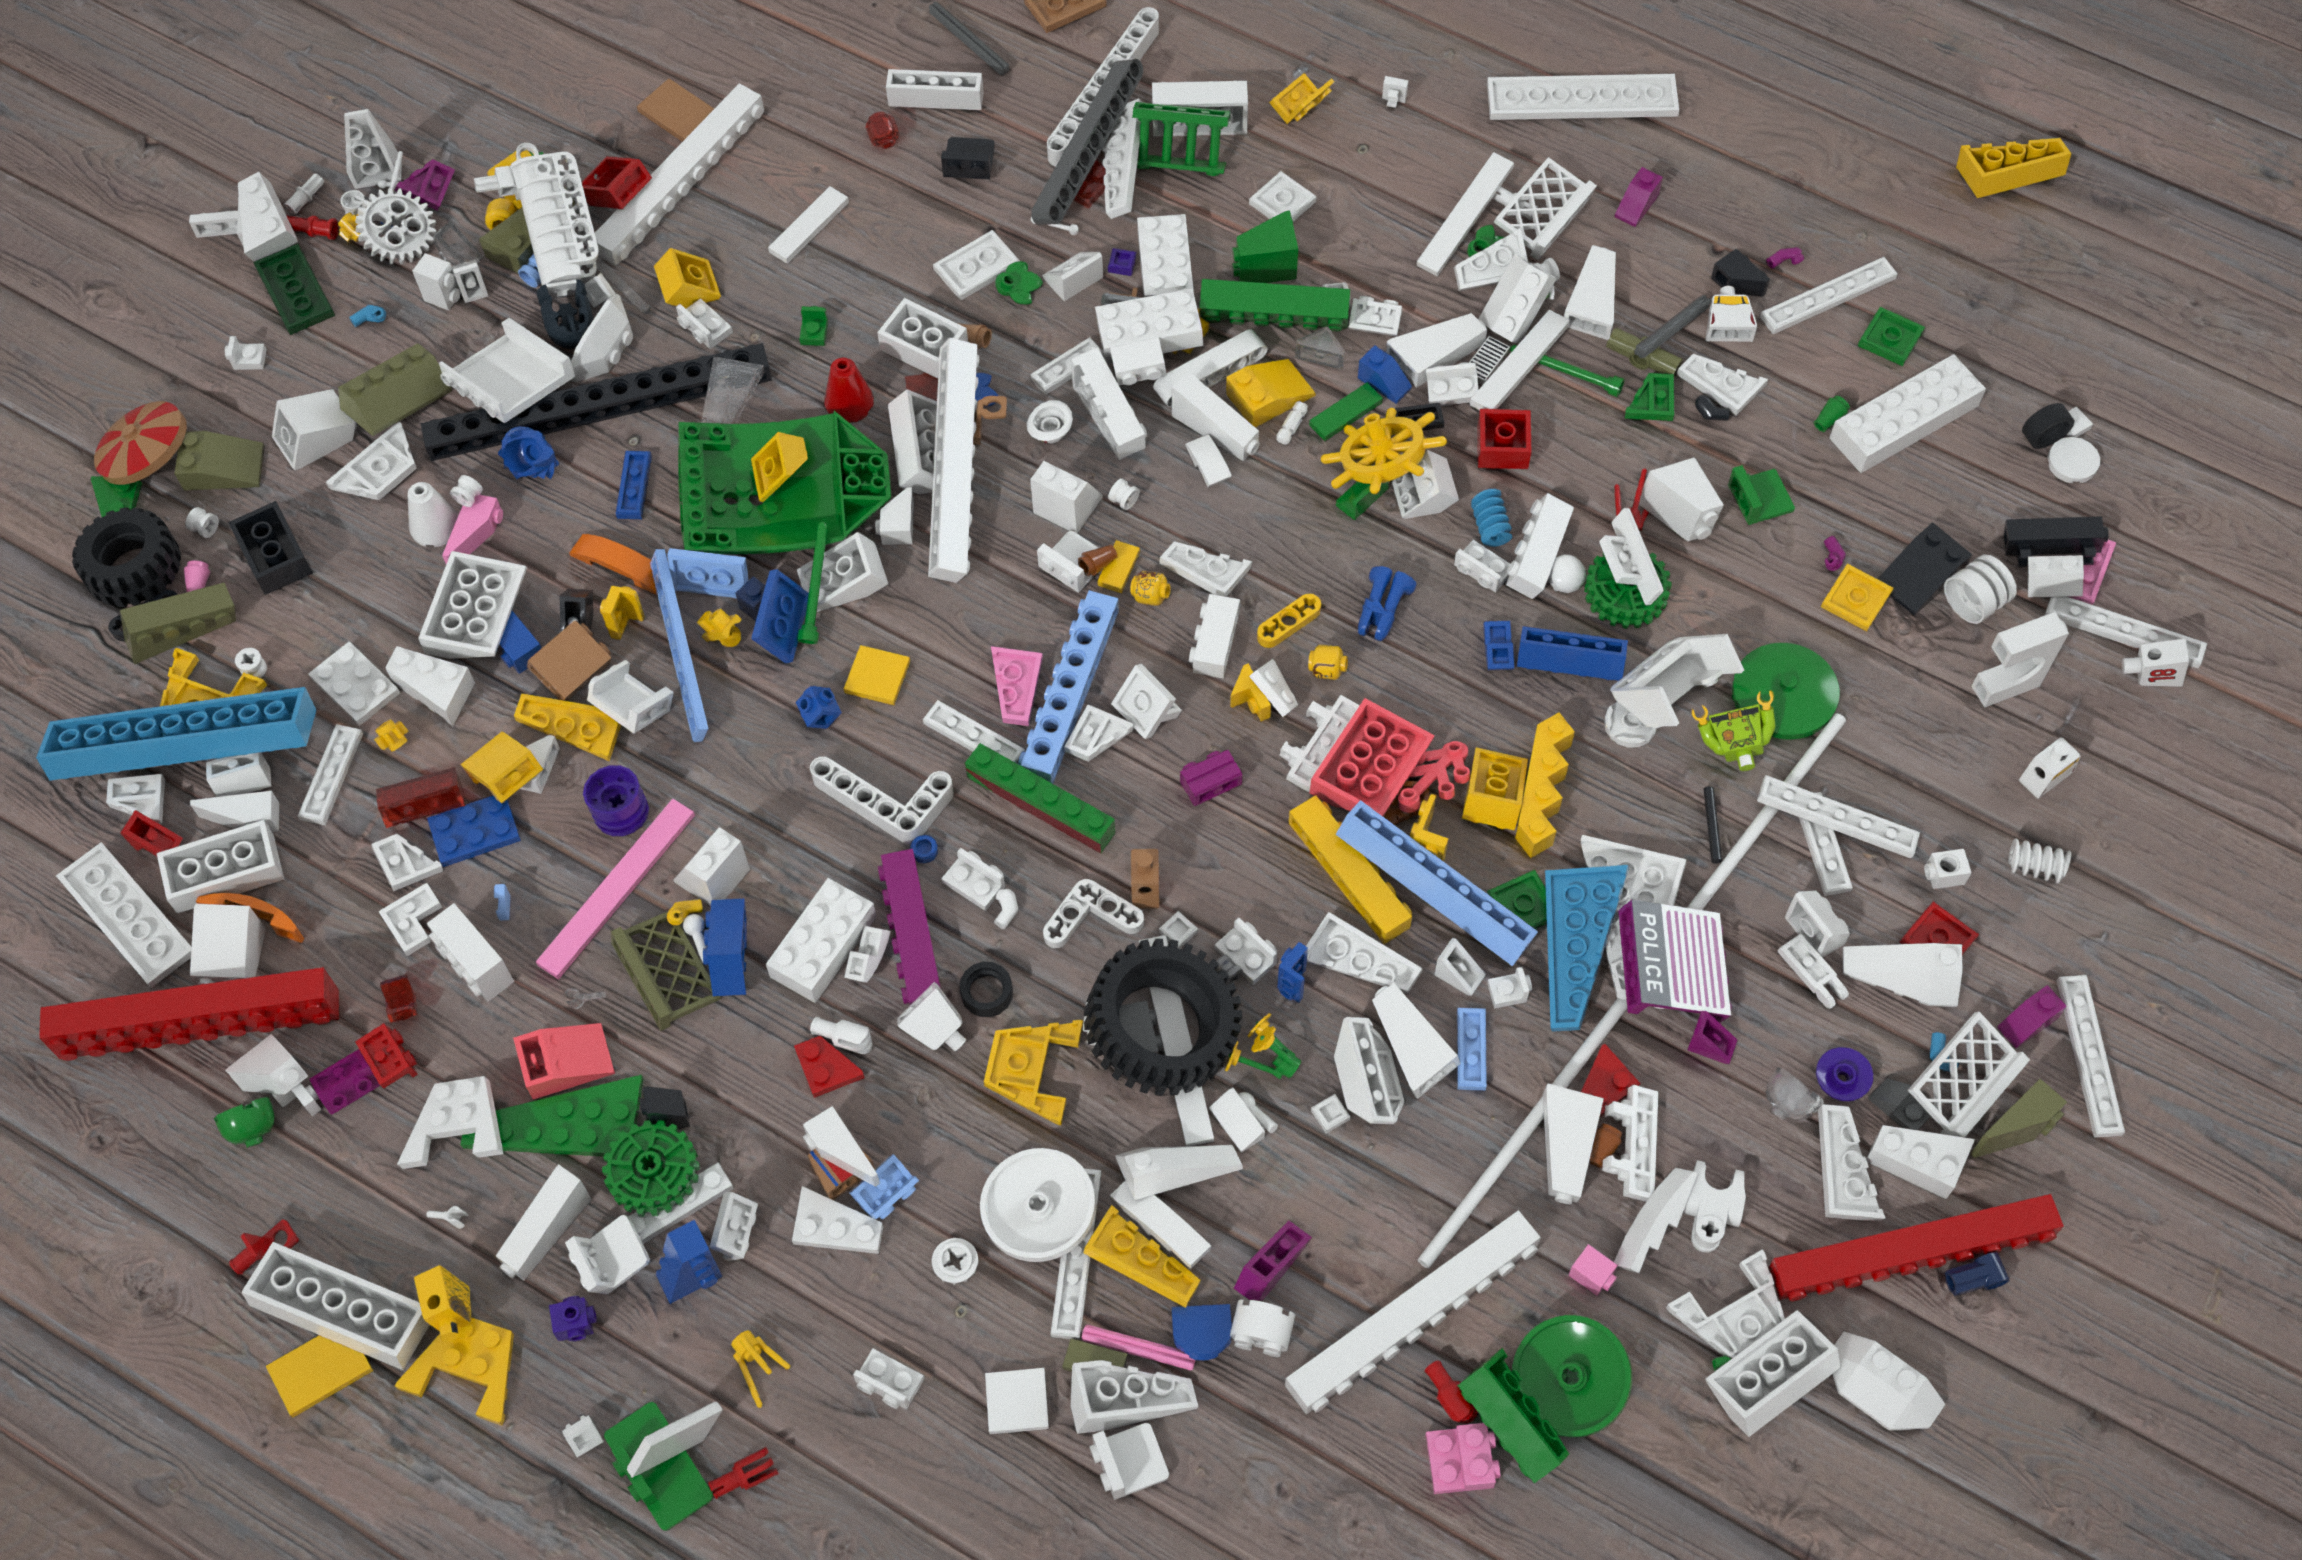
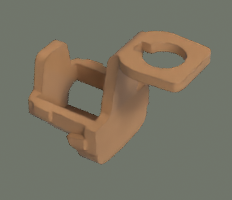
(980, 412)

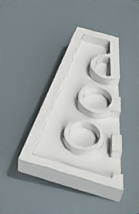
(1354, 953)
(1844, 1169)

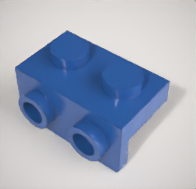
(1291, 971)

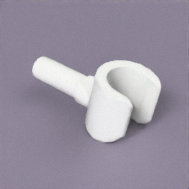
(452, 1216)

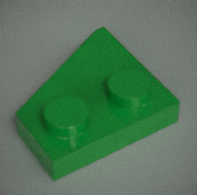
(1653, 399)
(115, 496)

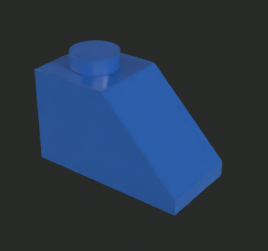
(1383, 374)
(517, 644)

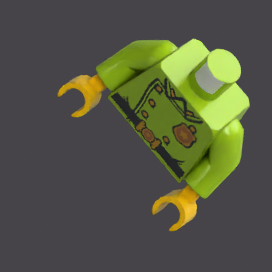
(1739, 732)

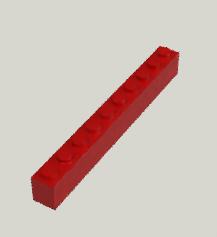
(1915, 1247)

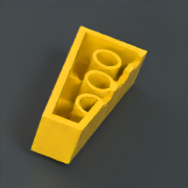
(2011, 166)

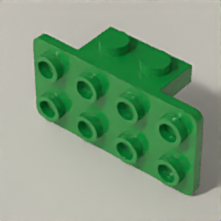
(668, 1489)

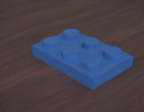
(780, 616)
(473, 830)

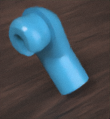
(368, 313)
(1937, 1045)

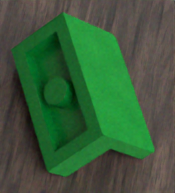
(1359, 499)

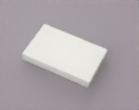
(975, 265)
(674, 1439)

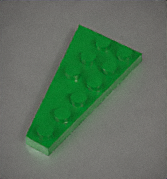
(570, 1122)

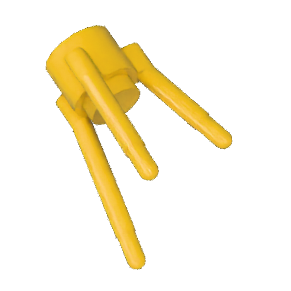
(749, 1349)

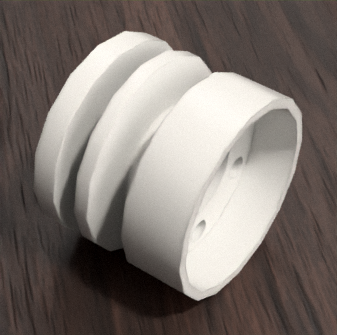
(1980, 589)

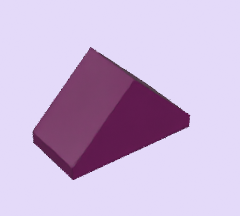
(1712, 1039)

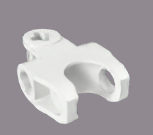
(1714, 1208)

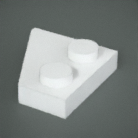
(1096, 733)
(139, 794)

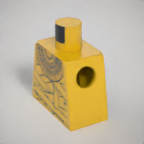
(444, 1301)

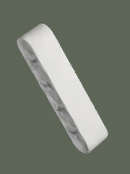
(1216, 363)

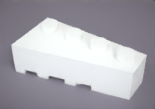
(1107, 403)

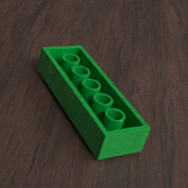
(1274, 304)

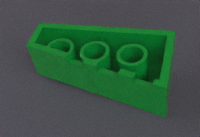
(1513, 1417)

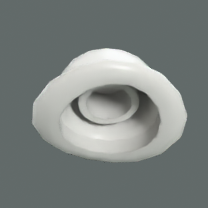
(1050, 421)

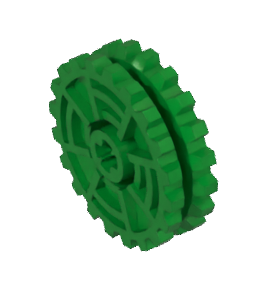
(1623, 602)
(645, 1148)

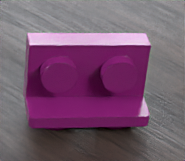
(344, 1082)

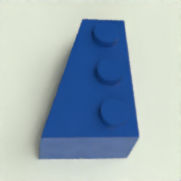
(726, 946)
(686, 1263)

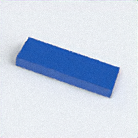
(633, 485)

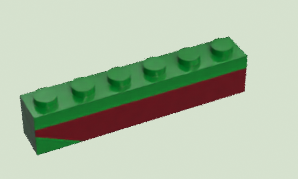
(1040, 798)

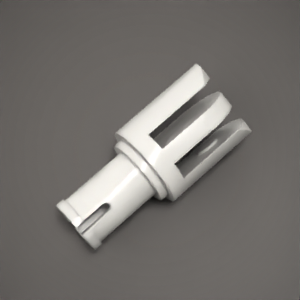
(844, 1034)

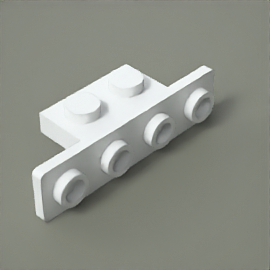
(1630, 558)

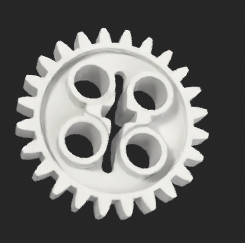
(381, 210)

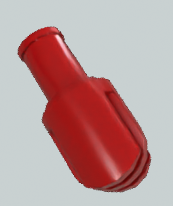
(1450, 1394)
(739, 1477)

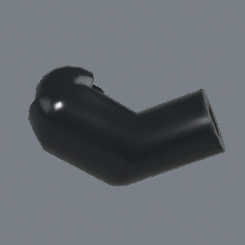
(1709, 410)

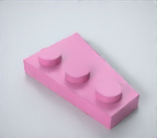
(1017, 682)

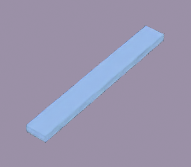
(679, 646)

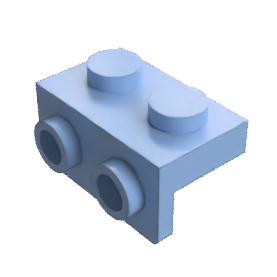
(894, 1184)

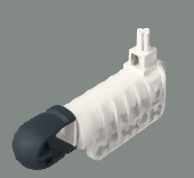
(551, 227)

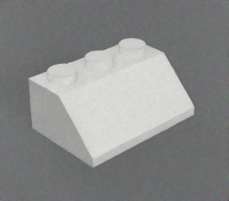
(1517, 299)

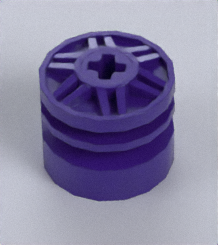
(616, 800)

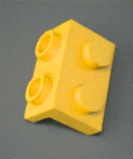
(618, 608)

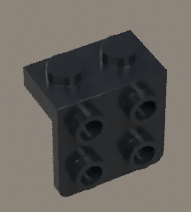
(968, 158)

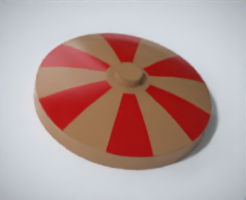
(140, 442)

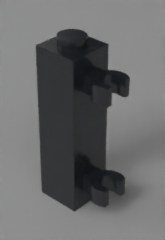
(2054, 536)

